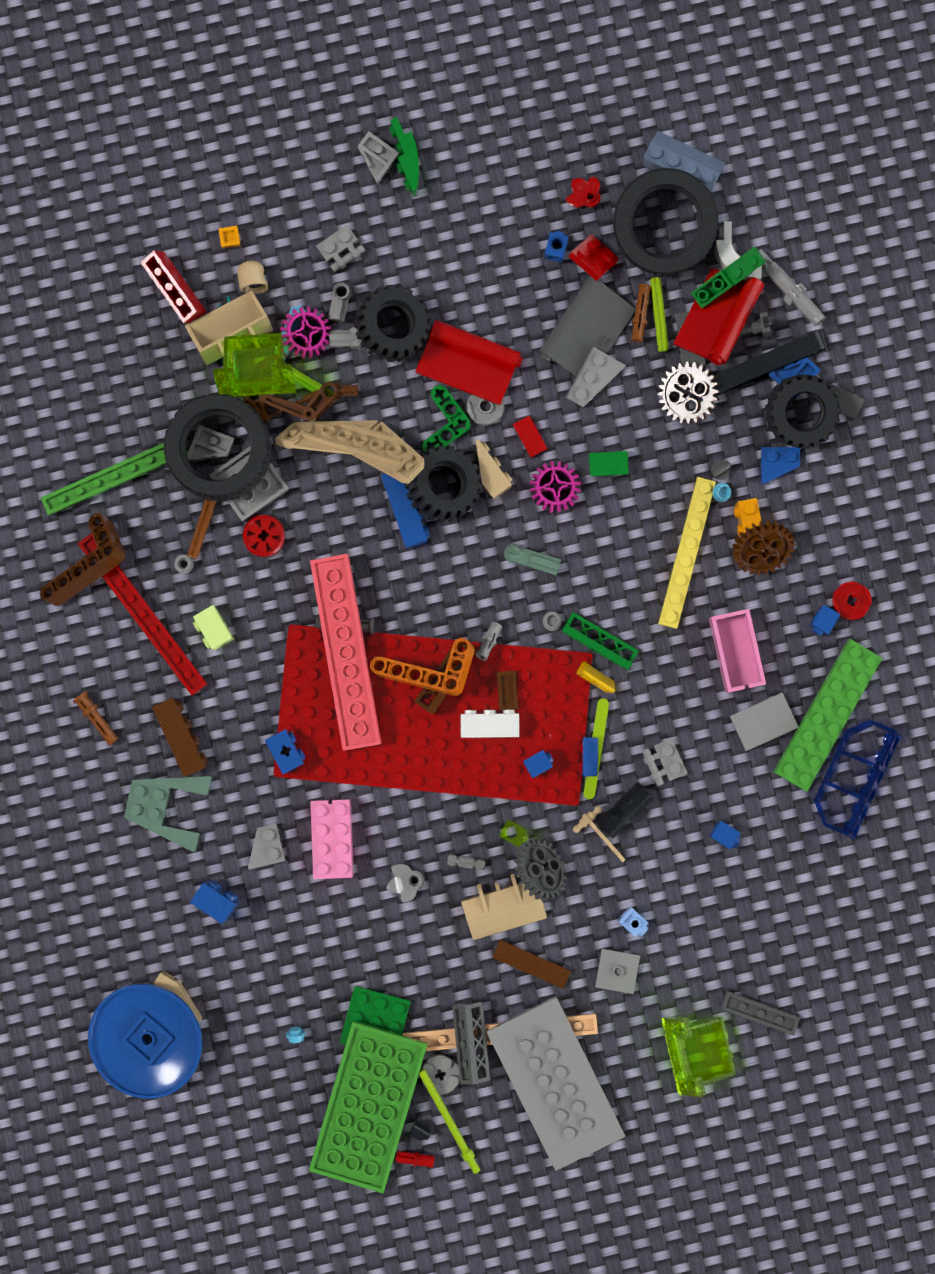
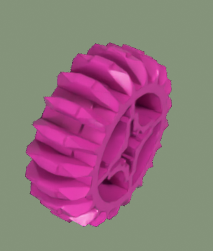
(297, 333)
(563, 484)

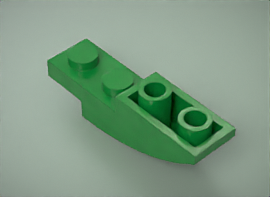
(408, 162)
(728, 277)

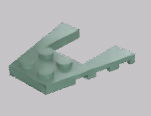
(149, 802)

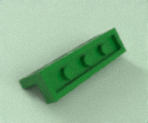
(596, 647)

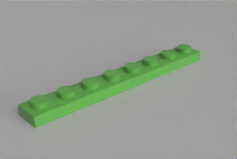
(104, 480)

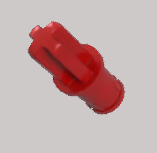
(414, 1159)

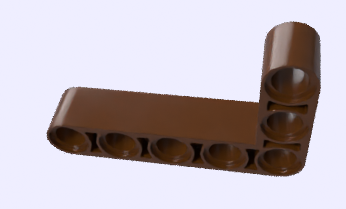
(91, 567)

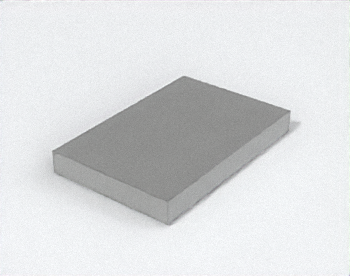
(763, 721)

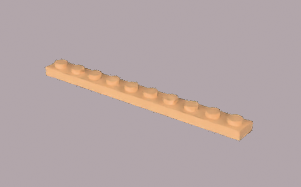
(445, 1038)

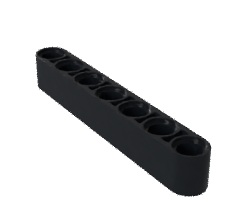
(768, 362)

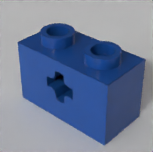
(276, 746)

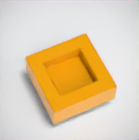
(229, 237)

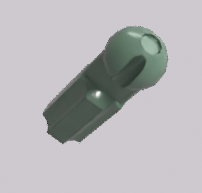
(532, 559)

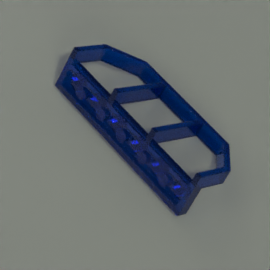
(874, 777)

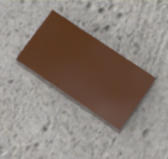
(507, 690)

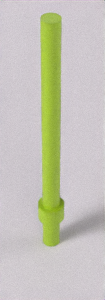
(467, 1153)

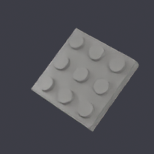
(264, 493)

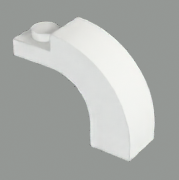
(724, 250)

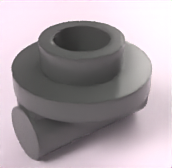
(720, 470)

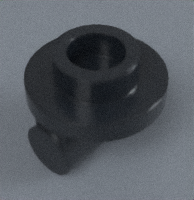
(421, 1130)

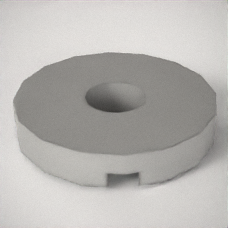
(484, 417)

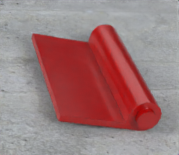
(717, 326)
(468, 362)

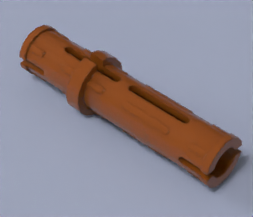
(637, 335)

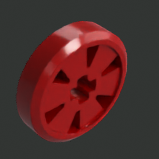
(255, 528)

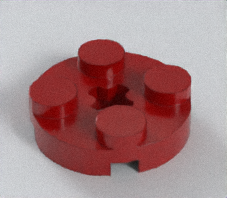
(857, 591)

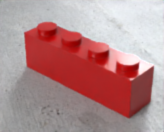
(173, 286)

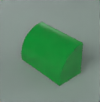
(608, 463)

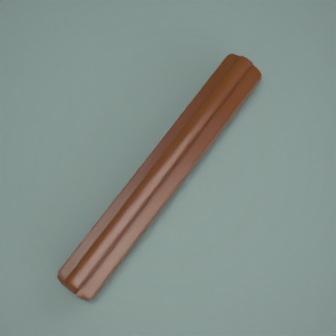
(201, 529)

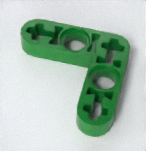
(453, 419)

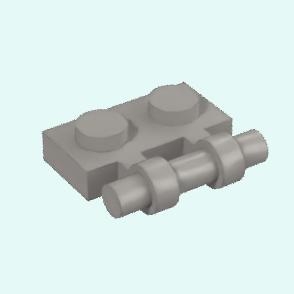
(337, 244)
(669, 758)

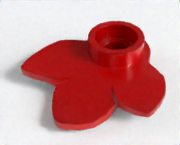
(582, 191)

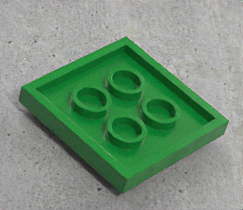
(375, 1010)

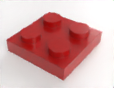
(593, 257)

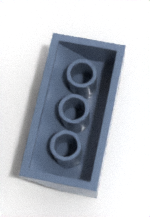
(671, 153)

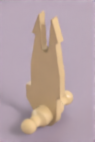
(587, 820)

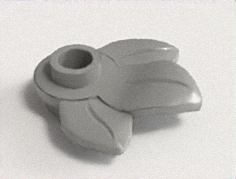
(402, 882)

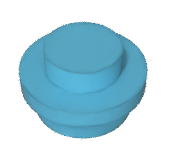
(721, 492)
(295, 1035)

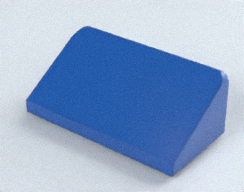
(590, 756)

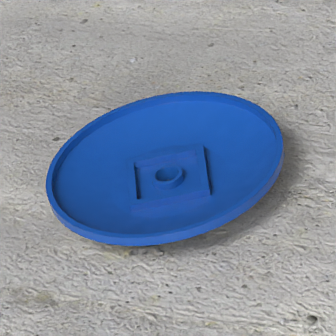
(131, 1062)

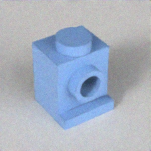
(627, 918)

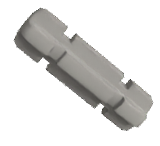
(466, 862)

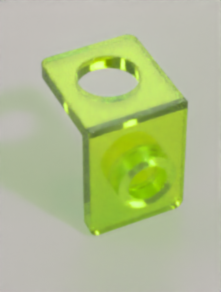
(520, 837)

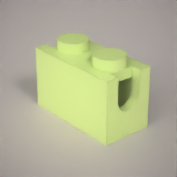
(213, 628)

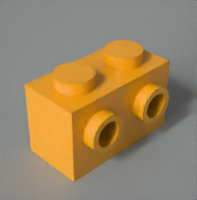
(747, 513)

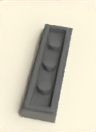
(760, 1013)

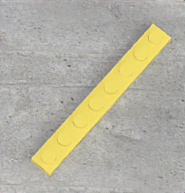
(686, 553)

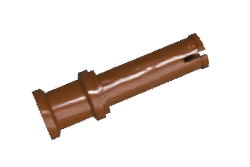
(90, 710)

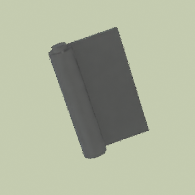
(590, 321)

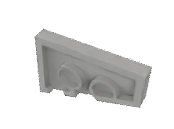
(593, 376)

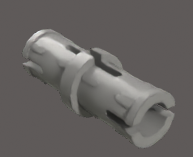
(488, 641)

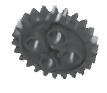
(540, 869)

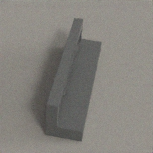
(467, 1043)

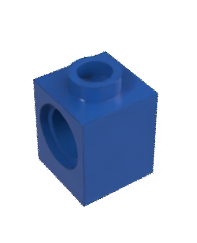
(556, 254)
(824, 620)
(538, 763)
(725, 835)

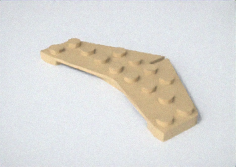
(363, 439)

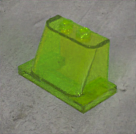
(254, 366)
(698, 1053)

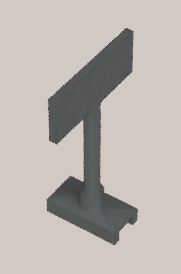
(756, 327)

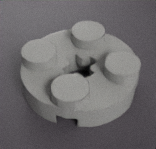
(445, 1064)

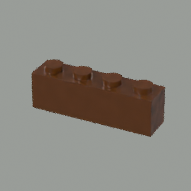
(179, 736)

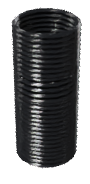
(627, 807)

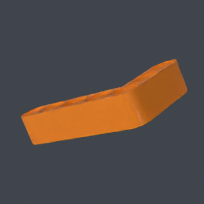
(427, 675)

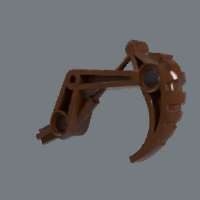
(317, 406)

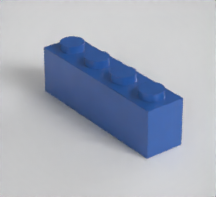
(406, 517)

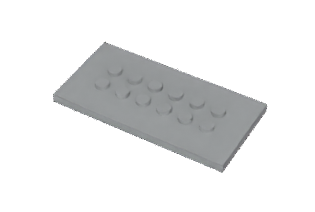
(555, 1083)

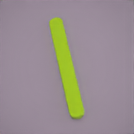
(598, 732)

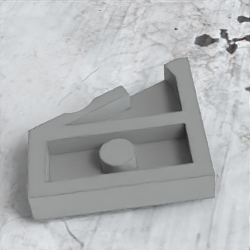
(209, 445)
(266, 847)

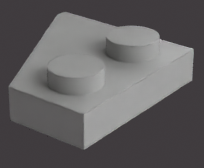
(377, 155)

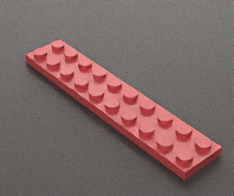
(345, 652)

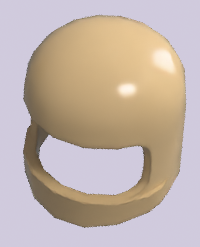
(251, 273)

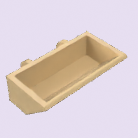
(234, 318)
(501, 909)

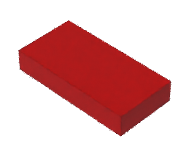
(530, 436)

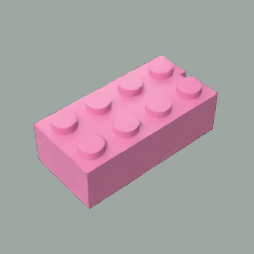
(737, 650)
(332, 839)

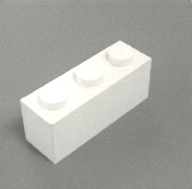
(489, 724)

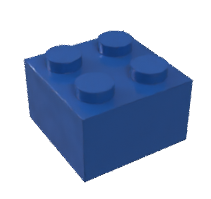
(215, 901)

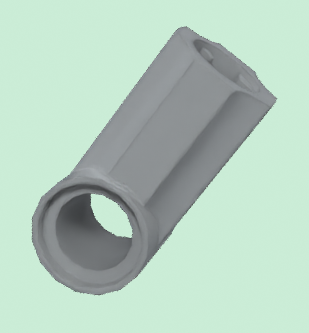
(339, 304)
(345, 338)

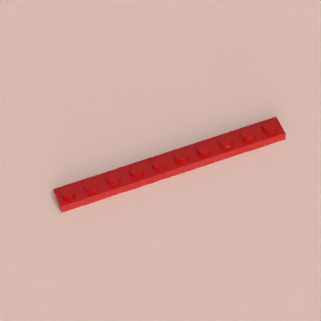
(149, 624)

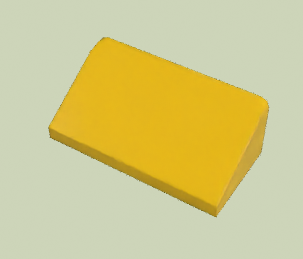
(596, 678)

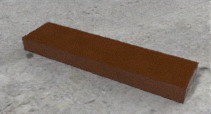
(531, 964)

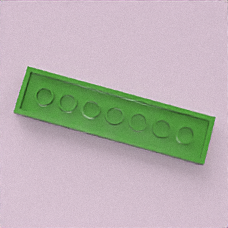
(827, 715)

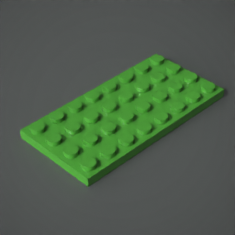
(368, 1106)

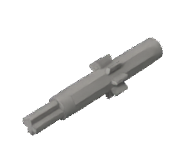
(793, 293)

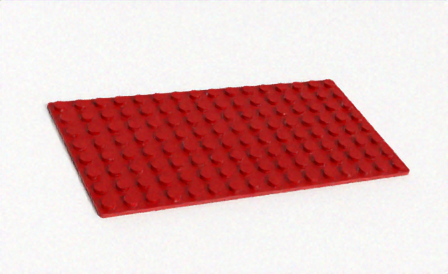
(427, 749)

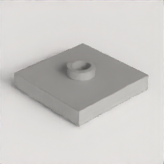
(617, 971)

